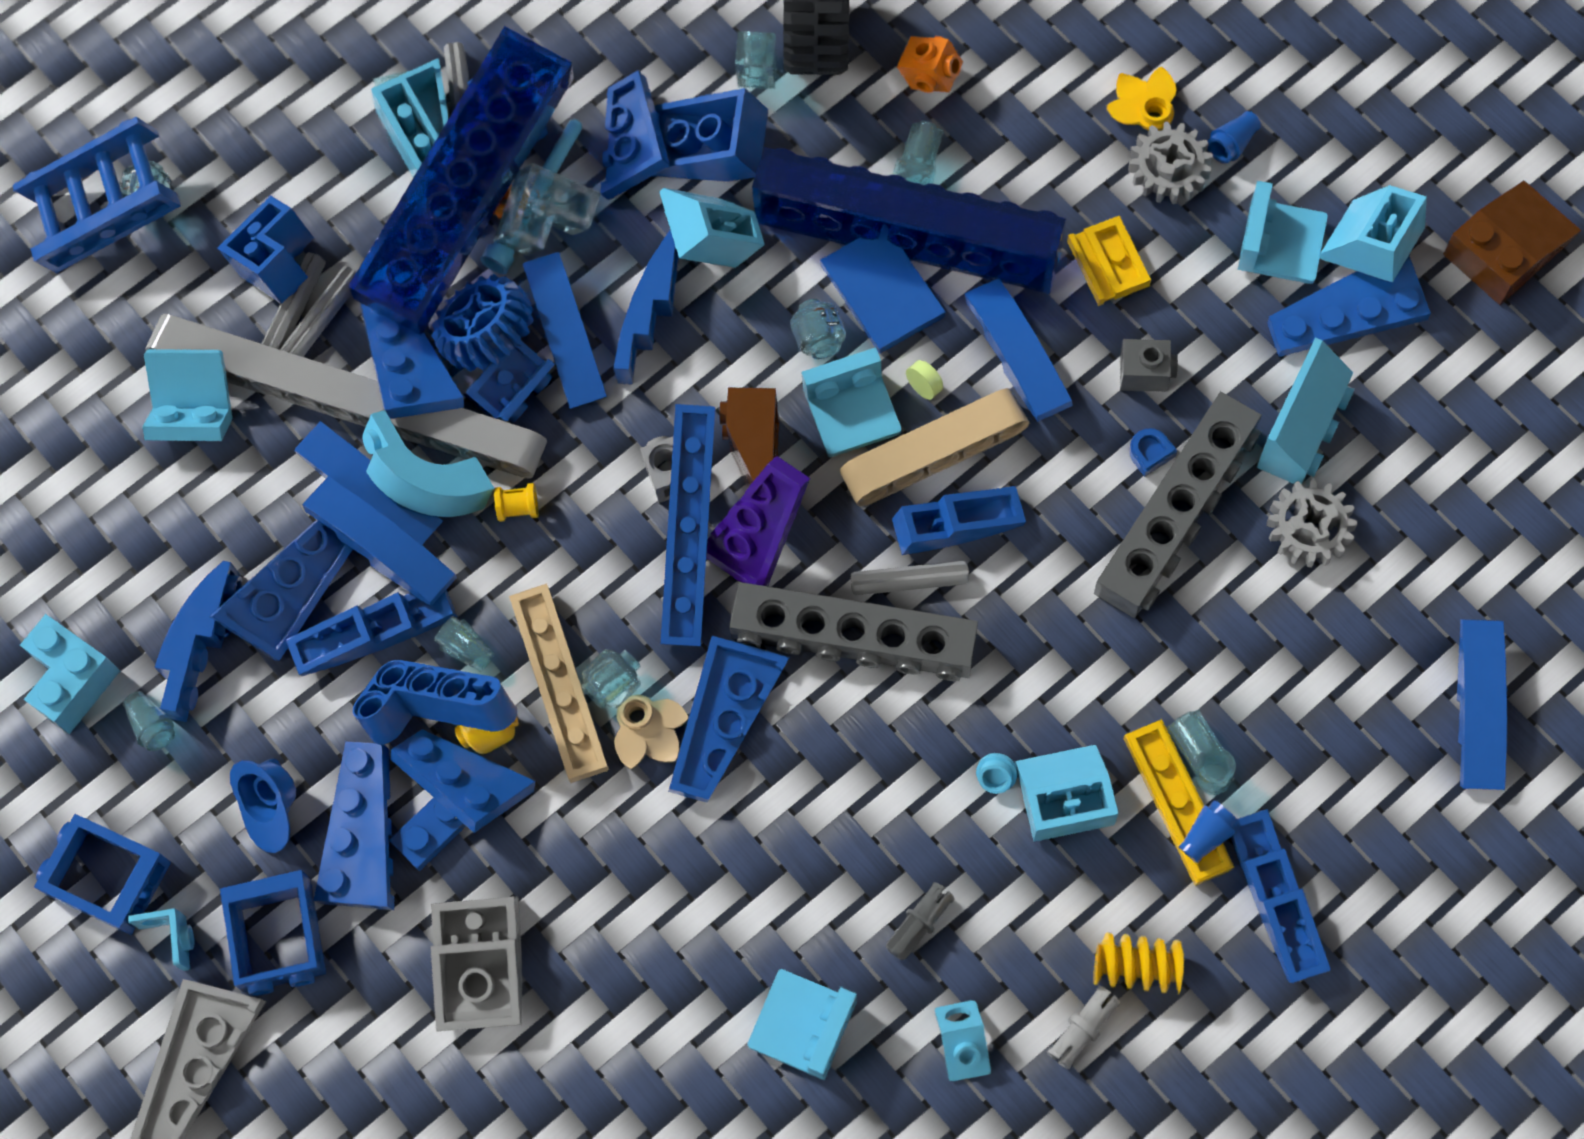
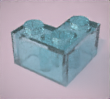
(542, 201)

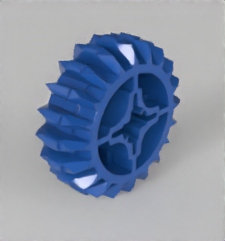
(482, 322)

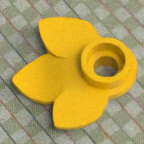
(1140, 98)

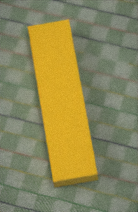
(1174, 795)

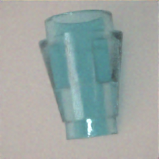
(464, 644)
(149, 723)

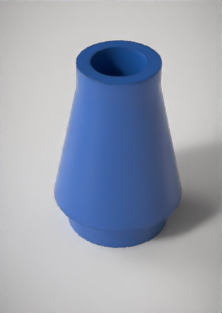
(1232, 138)
(1209, 831)

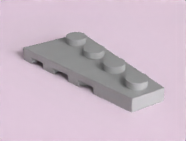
(194, 1053)

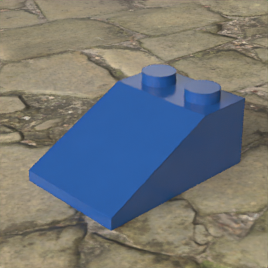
(713, 136)

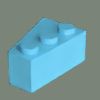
(413, 111)

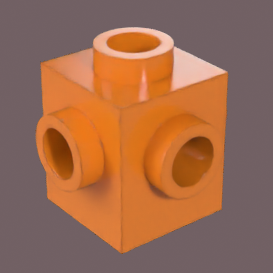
(930, 64)

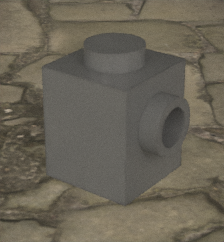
(1147, 365)

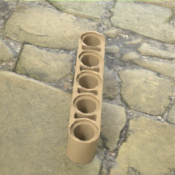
(934, 447)

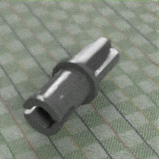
(919, 922)

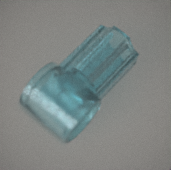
(920, 153)
(1202, 749)

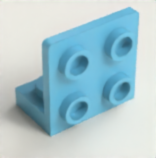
(1281, 238)
(187, 395)
(850, 402)
(802, 1023)

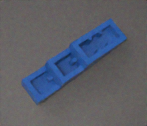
(651, 298)
(564, 330)
(1018, 349)
(346, 465)
(380, 541)
(366, 631)
(1482, 704)
(1279, 898)

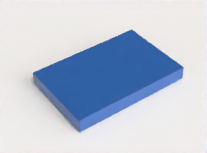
(882, 290)

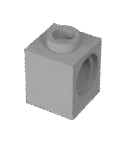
(653, 454)

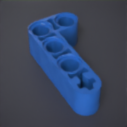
(432, 693)

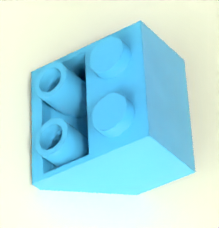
(711, 228)
(1378, 232)
(1067, 793)

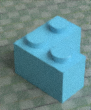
(74, 673)

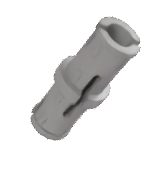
(1084, 1027)

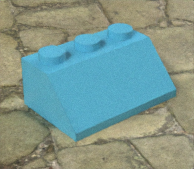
(1307, 416)

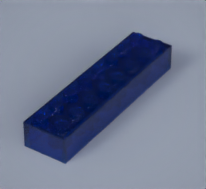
(462, 181)
(923, 220)

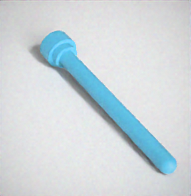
(500, 257)

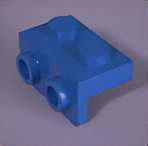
(505, 386)

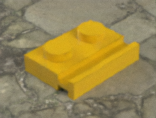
(1109, 260)

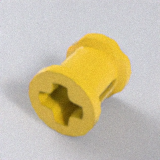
(516, 502)

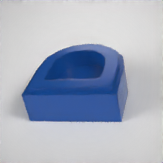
(1150, 450)

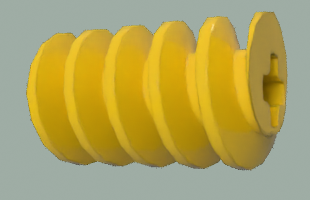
(1139, 962)

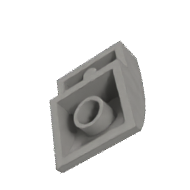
(477, 963)

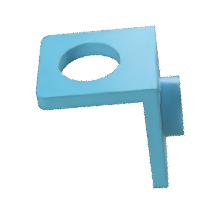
(181, 933)
(963, 1041)

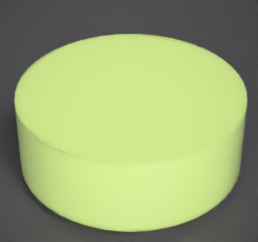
(924, 379)

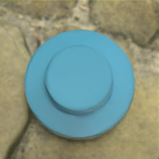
(996, 773)

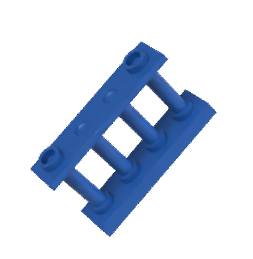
(119, 217)

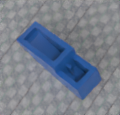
(957, 519)

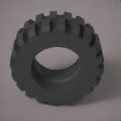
(815, 36)

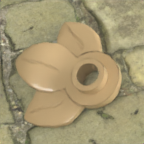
(651, 735)

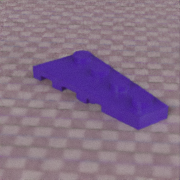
(758, 524)

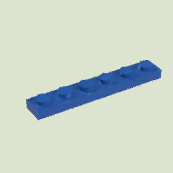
(687, 525)

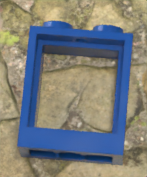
(265, 892)
(134, 895)

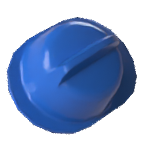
(264, 800)

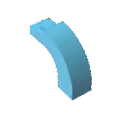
(419, 484)

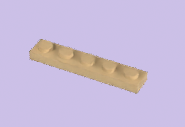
(558, 683)

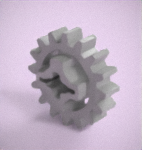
(1189, 161)
(1303, 538)

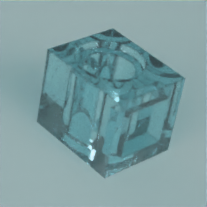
(756, 59)

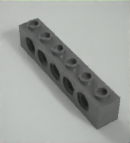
(1223, 420)
(757, 602)

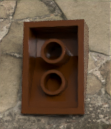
(1509, 241)
(752, 428)

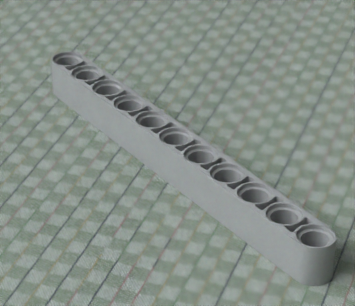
(354, 397)

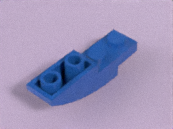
(192, 630)

